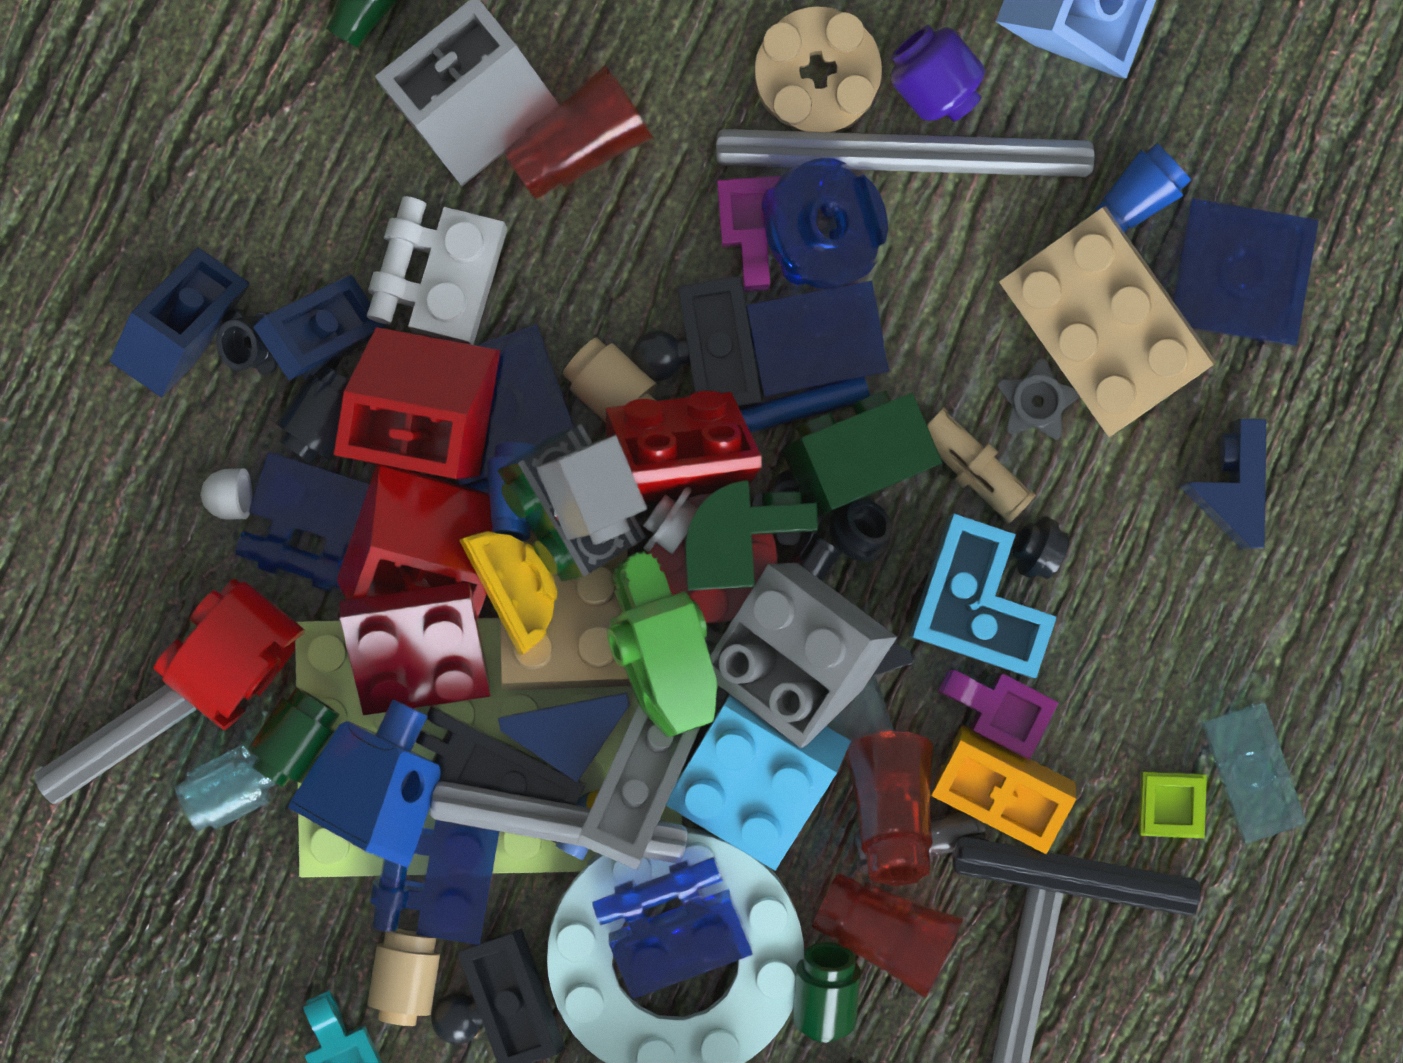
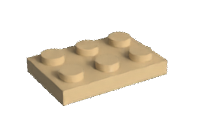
(1107, 321)
(576, 640)

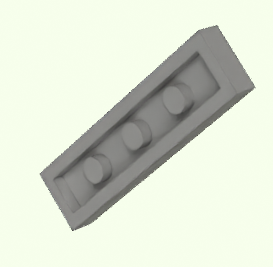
(638, 786)

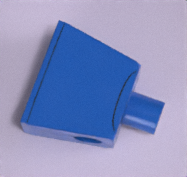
(372, 785)

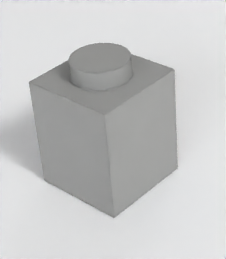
(592, 491)

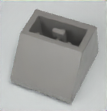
(467, 90)
(798, 652)

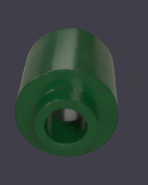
(293, 737)
(826, 992)

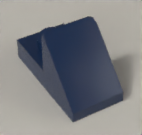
(318, 328)
(1240, 504)

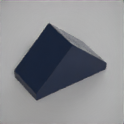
(567, 733)

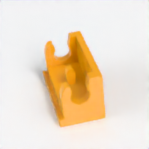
(1004, 790)

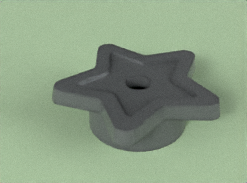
(1055, 399)

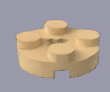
(840, 41)

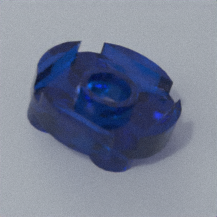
(792, 228)

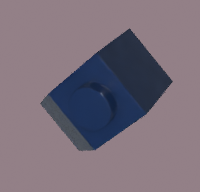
(177, 322)

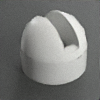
(228, 494)

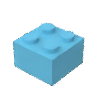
(755, 782)

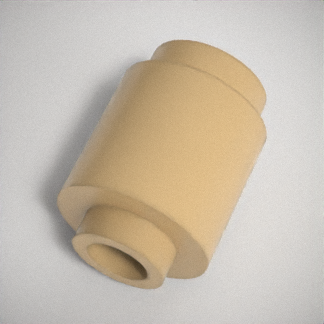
(606, 377)
(404, 977)

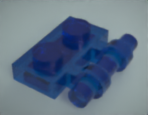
(308, 500)
(454, 888)
(677, 942)

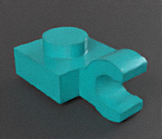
(334, 1040)

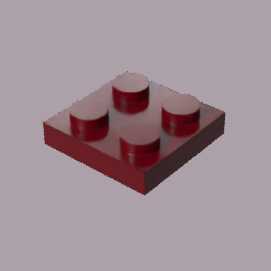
(415, 648)

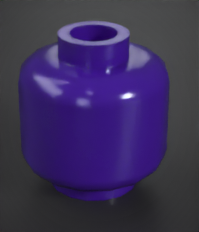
(937, 74)

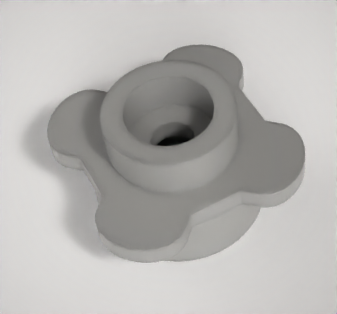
(670, 521)

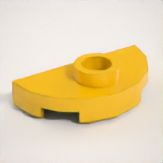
(515, 583)

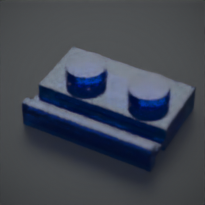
(817, 338)

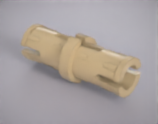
(978, 467)

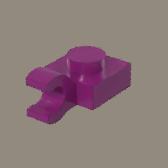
(743, 226)
(1006, 712)

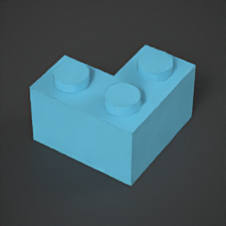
(961, 604)

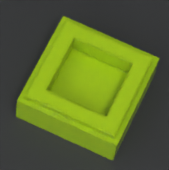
(1172, 804)

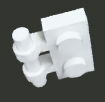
(455, 278)

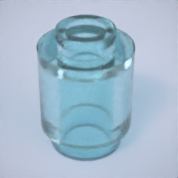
(223, 790)

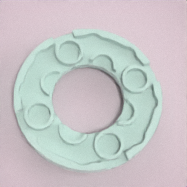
(727, 1031)

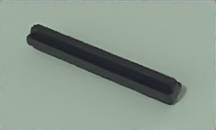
(1076, 876)

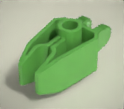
(662, 647)

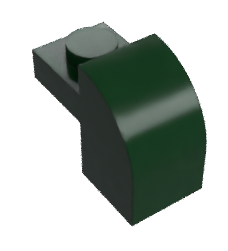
(723, 528)

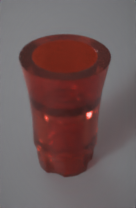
(578, 135)
(893, 804)
(888, 931)

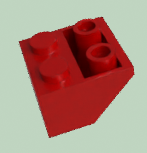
(419, 404)
(684, 443)
(412, 536)

